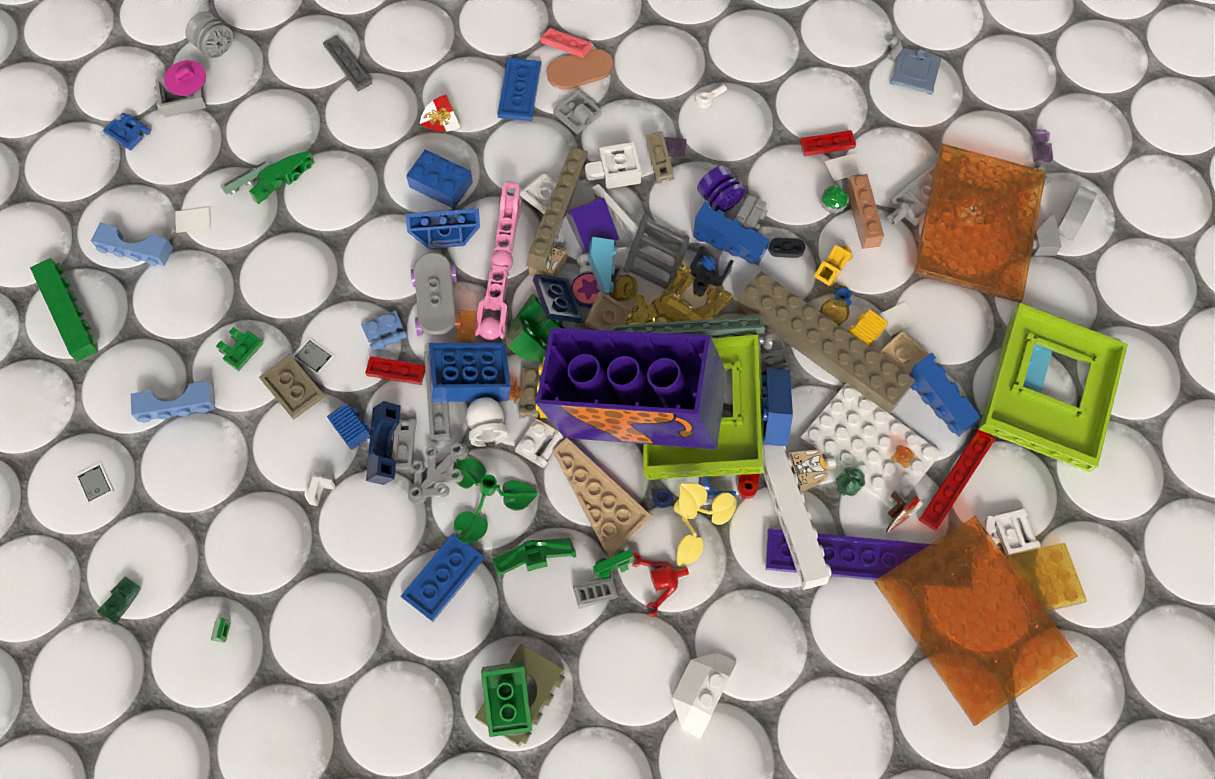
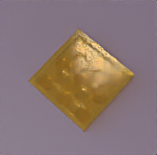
(1049, 576)

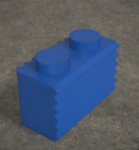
(349, 426)

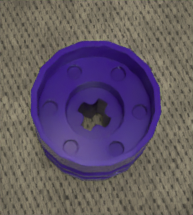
(720, 189)

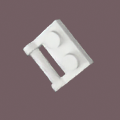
(534, 440)
(1011, 535)

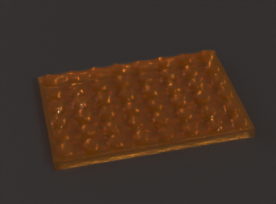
(980, 223)
(975, 620)

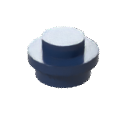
(662, 498)

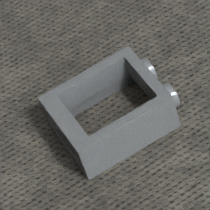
(179, 106)

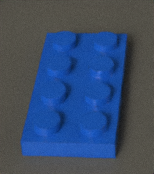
(519, 89)
(442, 577)

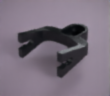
(704, 279)

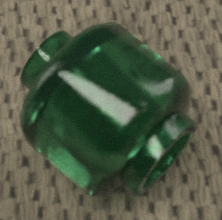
(850, 481)

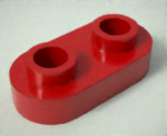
(748, 479)

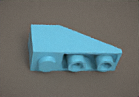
(600, 260)

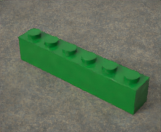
(64, 309)

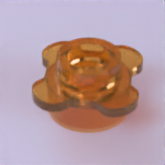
(515, 392)
(901, 450)

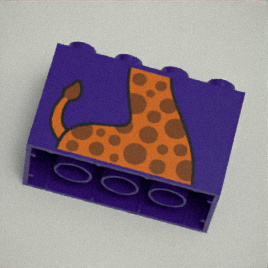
(600, 389)

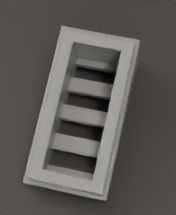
(592, 585)

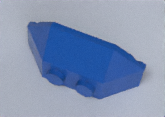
(443, 227)

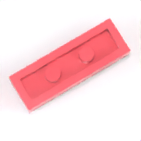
(566, 42)

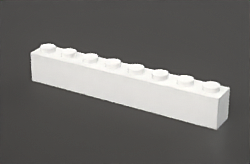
(794, 518)

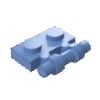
(383, 326)

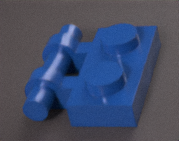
(123, 134)

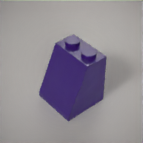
(592, 221)

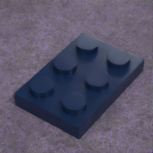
(557, 298)

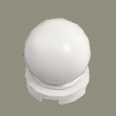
(486, 422)

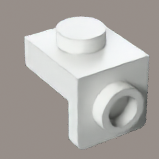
(316, 487)

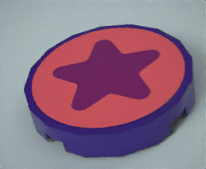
(585, 289)

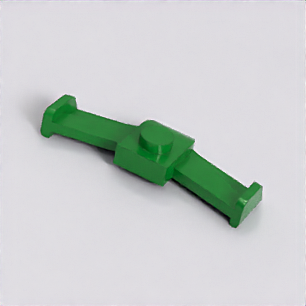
(533, 554)

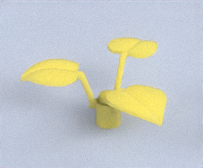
(689, 502)

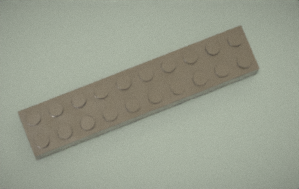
(825, 342)

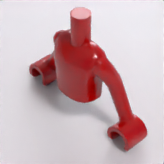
(662, 578)

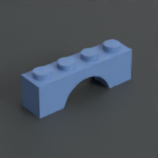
(151, 250)
(197, 398)

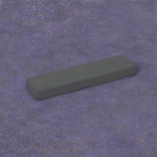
(347, 63)

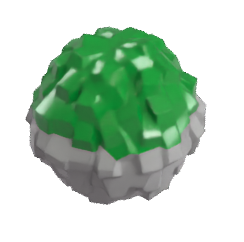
(834, 199)

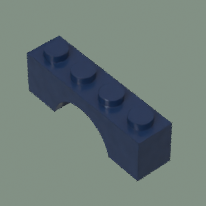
(380, 463)

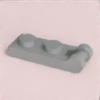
(404, 443)

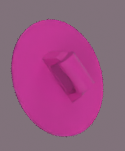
(185, 77)

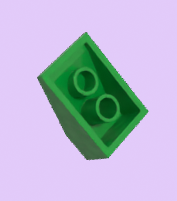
(506, 699)

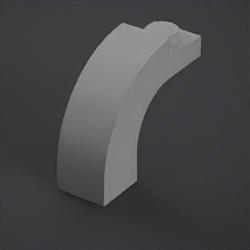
(1077, 212)

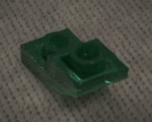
(120, 600)

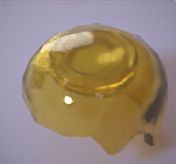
(624, 288)
(835, 310)

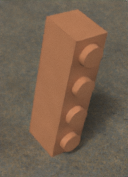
(864, 211)

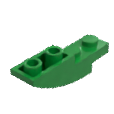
(284, 170)

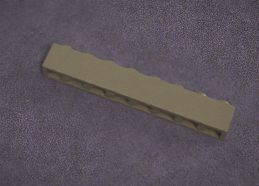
(557, 209)

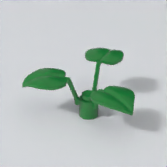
(516, 497)

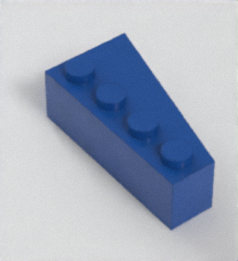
(729, 235)
(943, 396)
(777, 406)

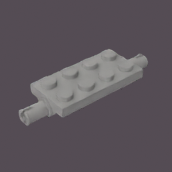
(913, 199)

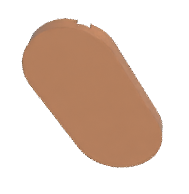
(578, 71)

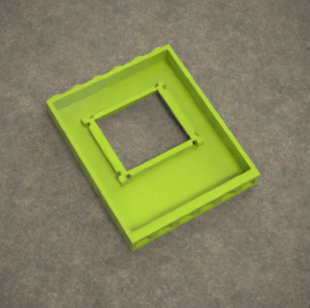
(1040, 420)
(739, 442)

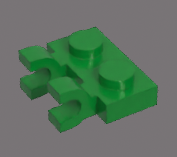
(242, 351)
(619, 560)

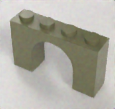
(547, 678)

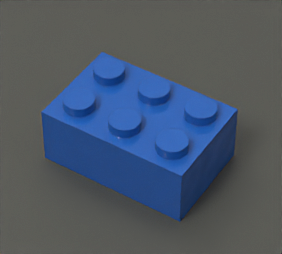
(439, 179)

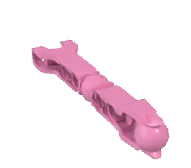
(500, 263)

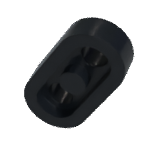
(786, 247)

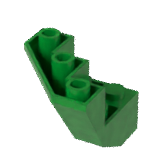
(531, 331)

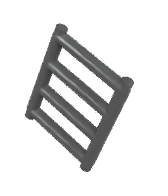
(634, 251)

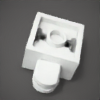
(614, 158)

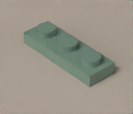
(246, 178)

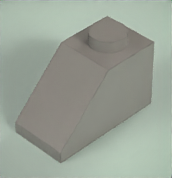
(1047, 238)

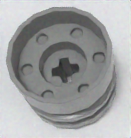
(209, 34)

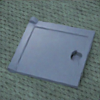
(916, 73)

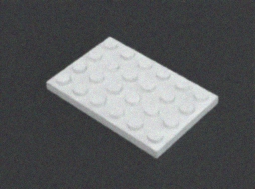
(866, 438)

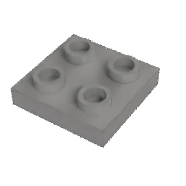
(577, 112)

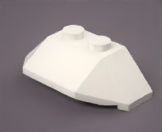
(701, 690)

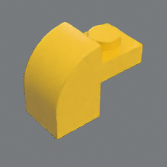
(833, 266)

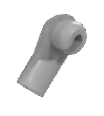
(896, 47)

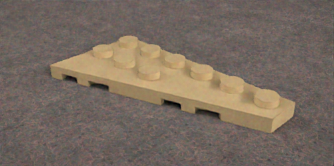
(607, 506)

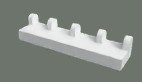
(617, 214)

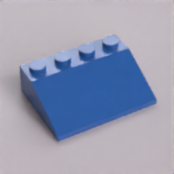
(468, 372)

